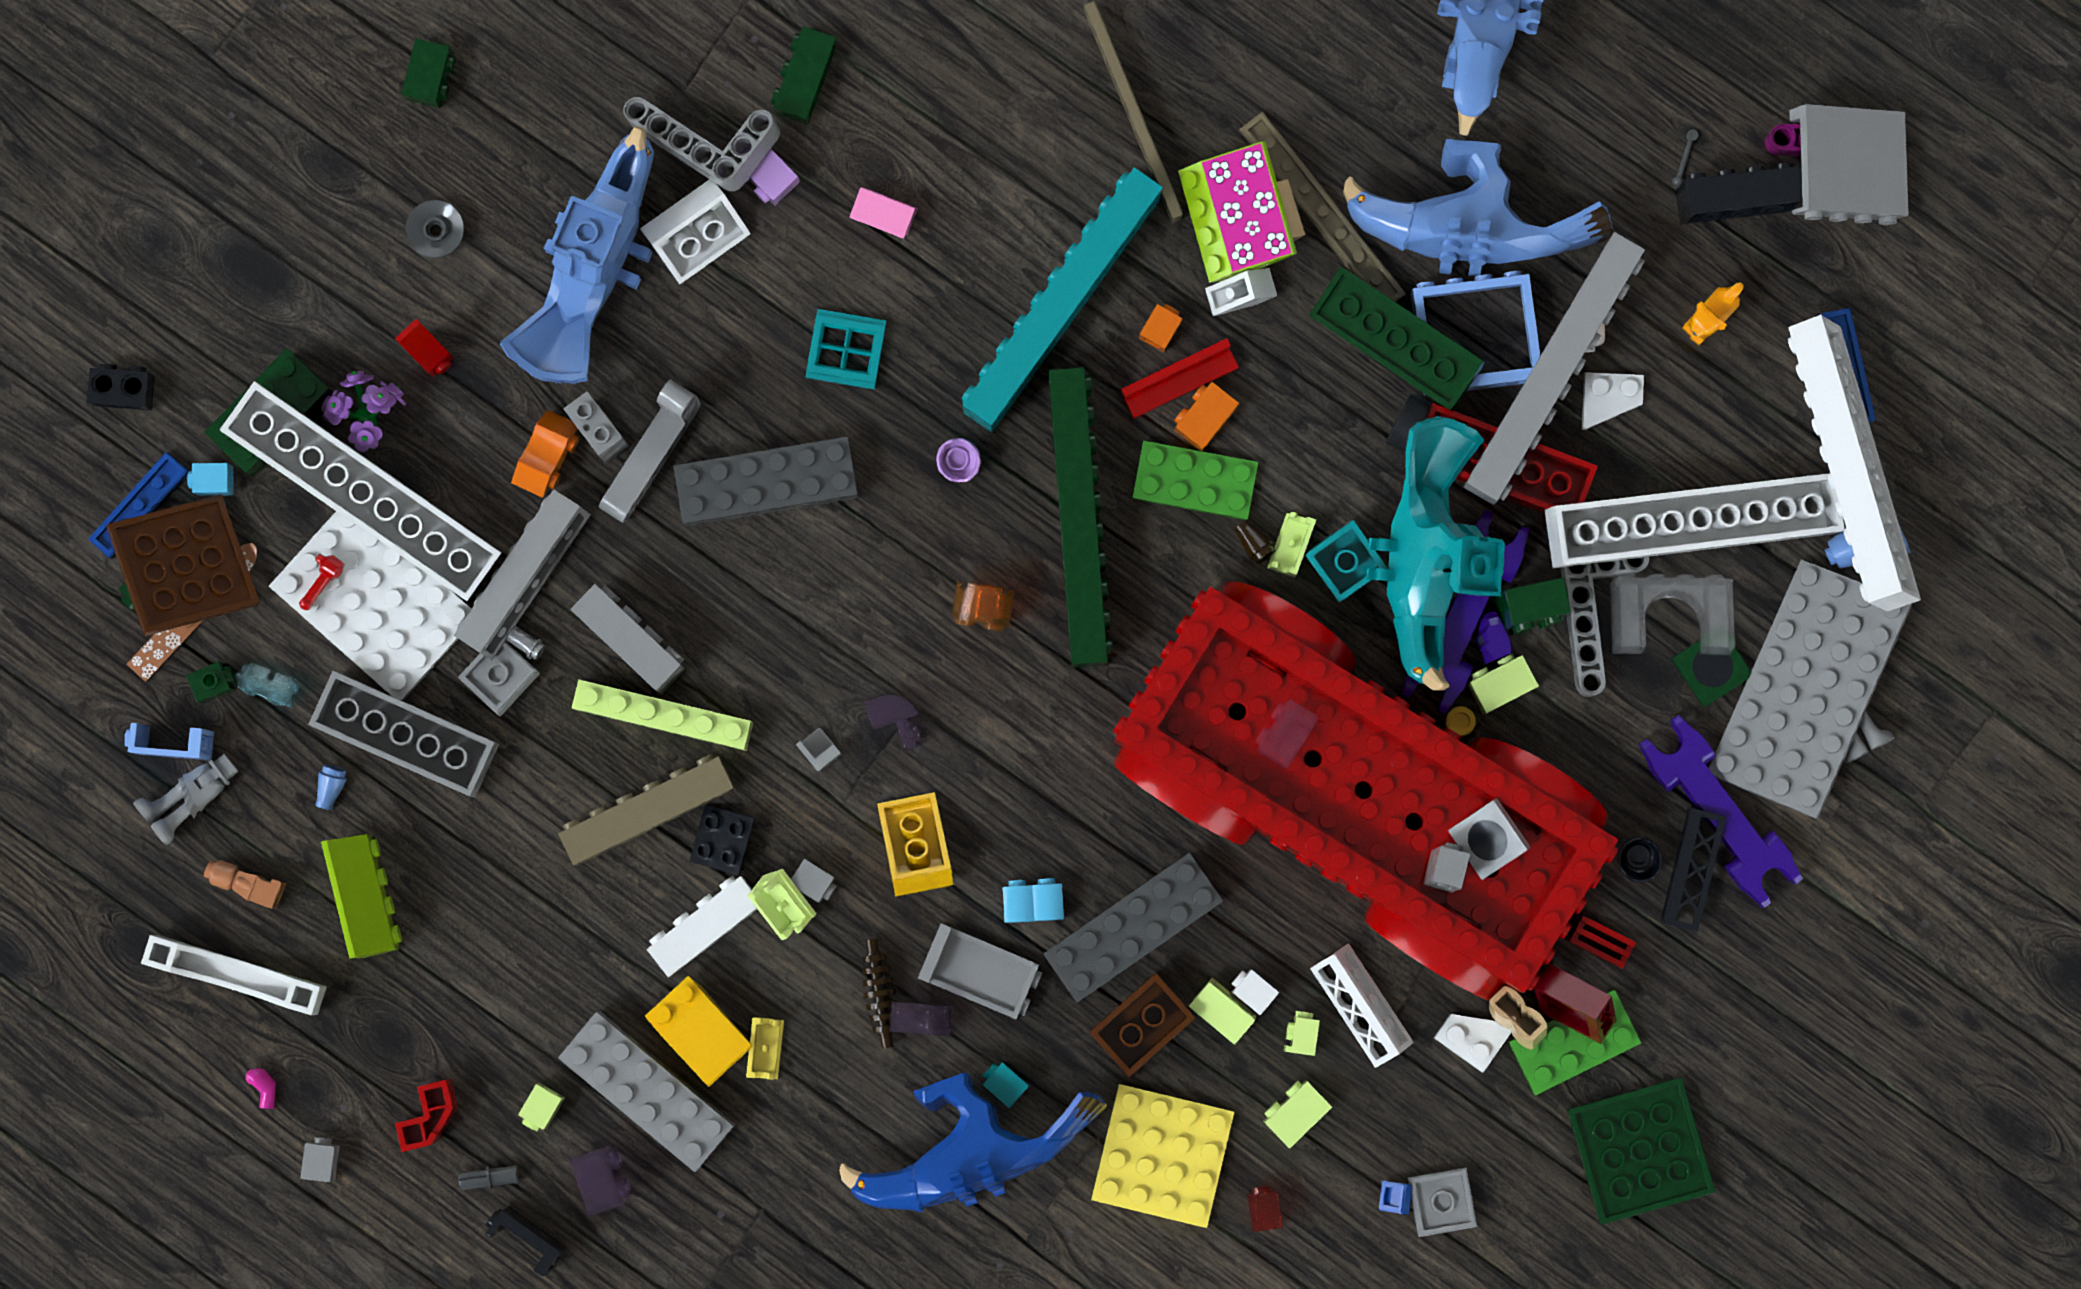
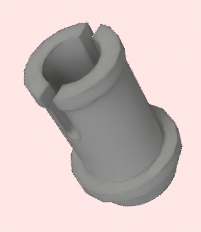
(526, 643)

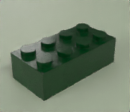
(289, 381)

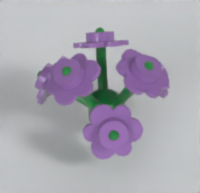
(364, 429)

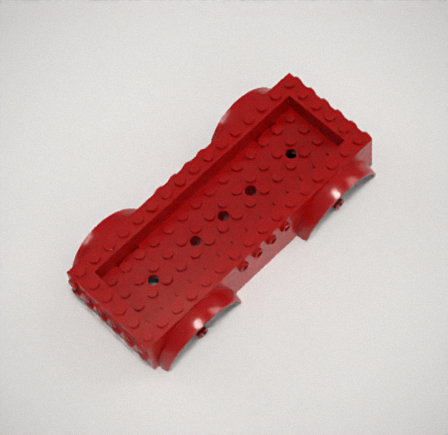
(1208, 769)

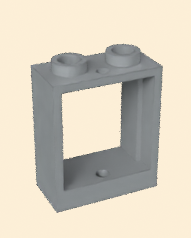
(596, 427)

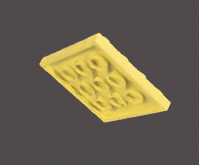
(1162, 1155)

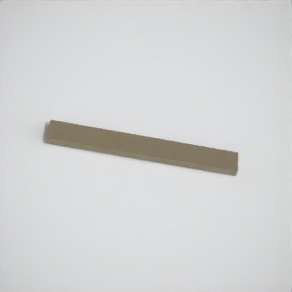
(1133, 111)
(1321, 209)

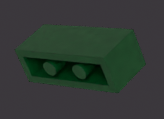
(804, 75)

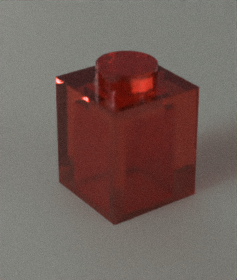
(1264, 1209)

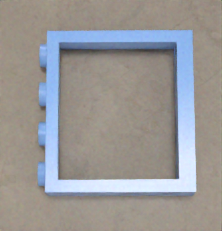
(1483, 283)

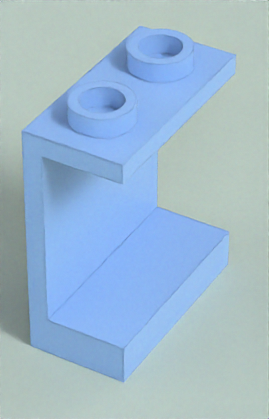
(199, 746)

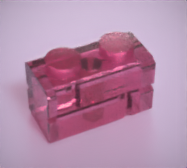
(1286, 734)

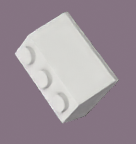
(695, 231)

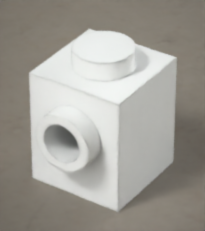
(1253, 991)

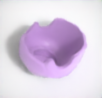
(958, 460)

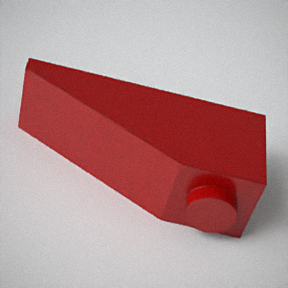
(425, 348)

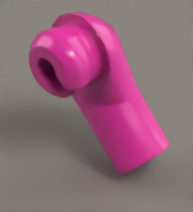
(265, 1084)

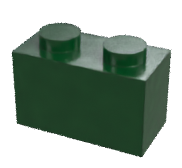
(428, 73)

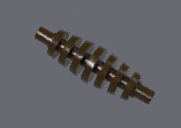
(879, 992)

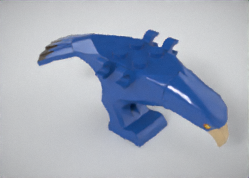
(973, 1156)

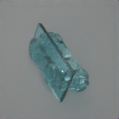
(255, 681)

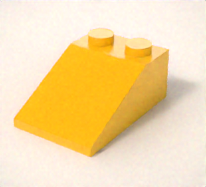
(915, 844)
(698, 1030)

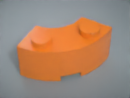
(545, 454)

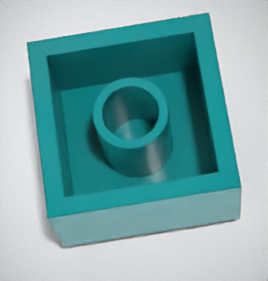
(1344, 560)

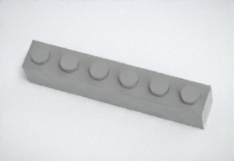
(522, 574)

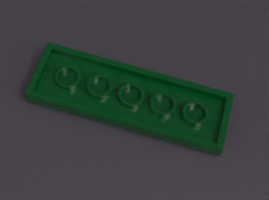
(1397, 338)

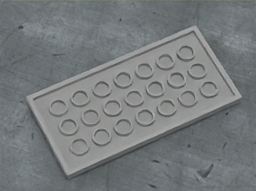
(1807, 691)

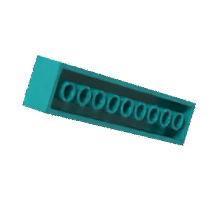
(1062, 300)

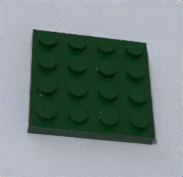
(1640, 1151)

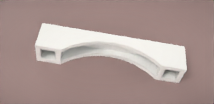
(234, 974)

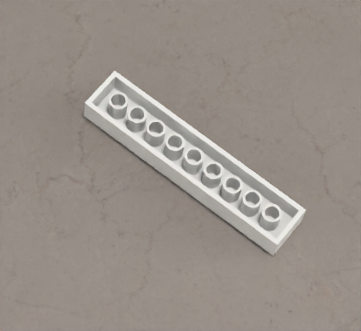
(1853, 464)
(360, 490)
(1692, 520)

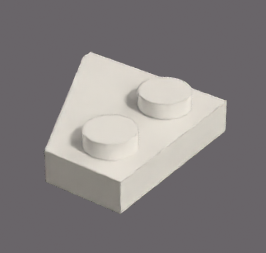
(1609, 396)
(1472, 1039)

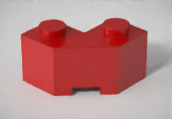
(438, 1107)

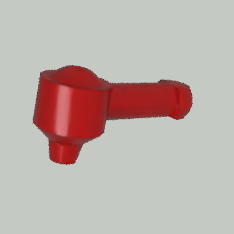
(330, 568)

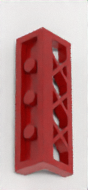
(1179, 379)

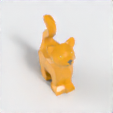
(1713, 313)

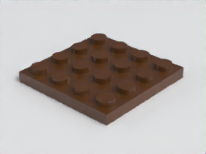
(182, 565)

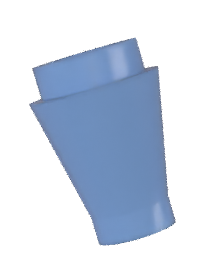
(330, 784)

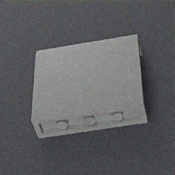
(1852, 164)

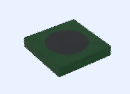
(1710, 674)

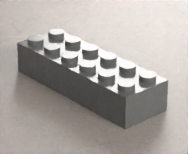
(766, 481)
(1133, 927)

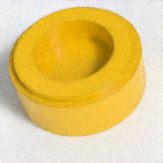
(1460, 720)

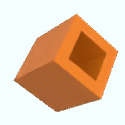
(1161, 327)

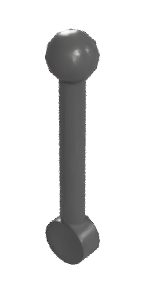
(1691, 136)

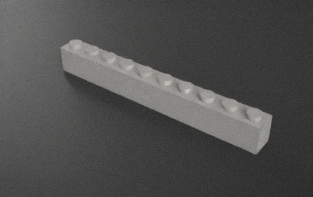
(1554, 368)

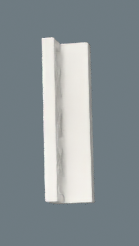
(1366, 1002)

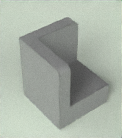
(819, 749)

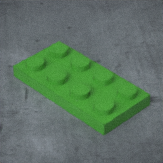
(1195, 480)
(1569, 1053)

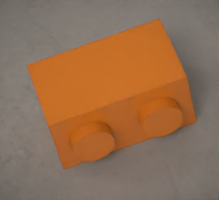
(1206, 415)

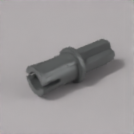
(488, 1177)

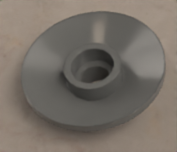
(424, 219)

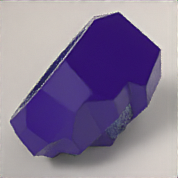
(1492, 638)

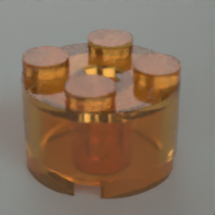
(983, 605)

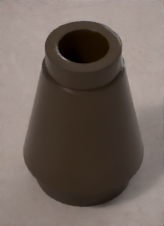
(1255, 543)

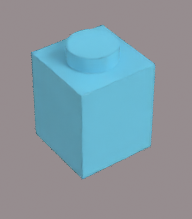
(211, 479)

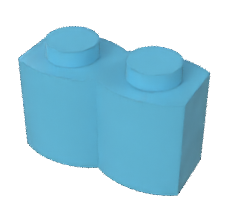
(1033, 902)

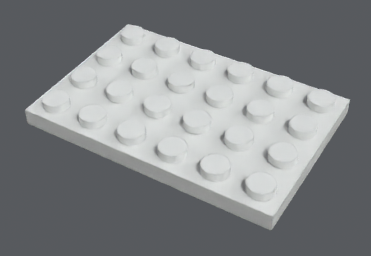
(379, 609)

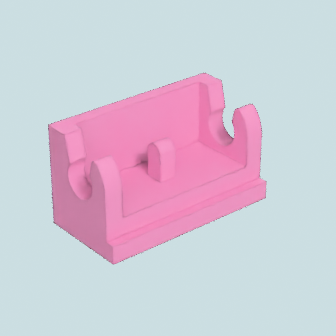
(883, 212)

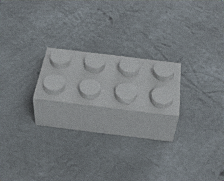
(624, 635)

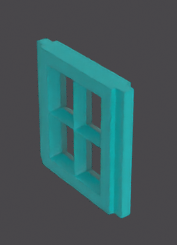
(840, 374)

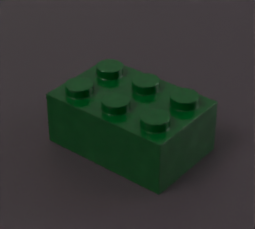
(1533, 604)

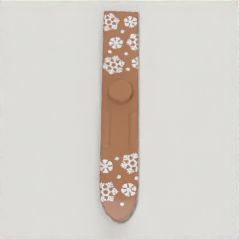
(165, 643)

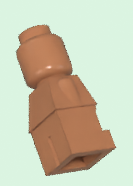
(247, 885)

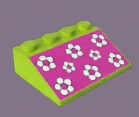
(1237, 212)

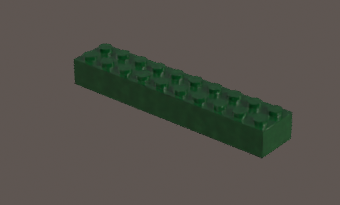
(1078, 517)

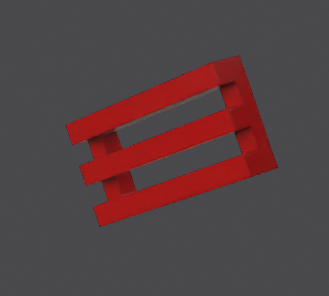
(1625, 953)

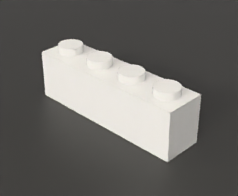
(704, 927)

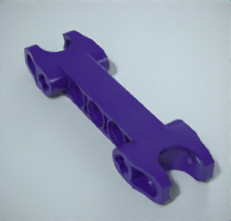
(1463, 619)
(1750, 851)

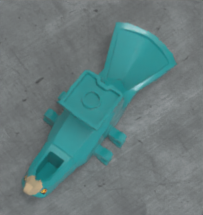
(1430, 551)

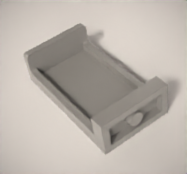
(980, 972)

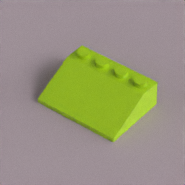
(361, 896)

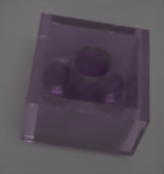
(601, 1180)

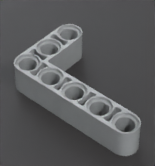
(699, 148)
(652, 451)
(1588, 610)

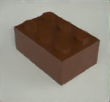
(1142, 1024)

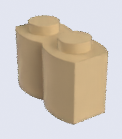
(1511, 1012)

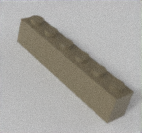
(647, 810)

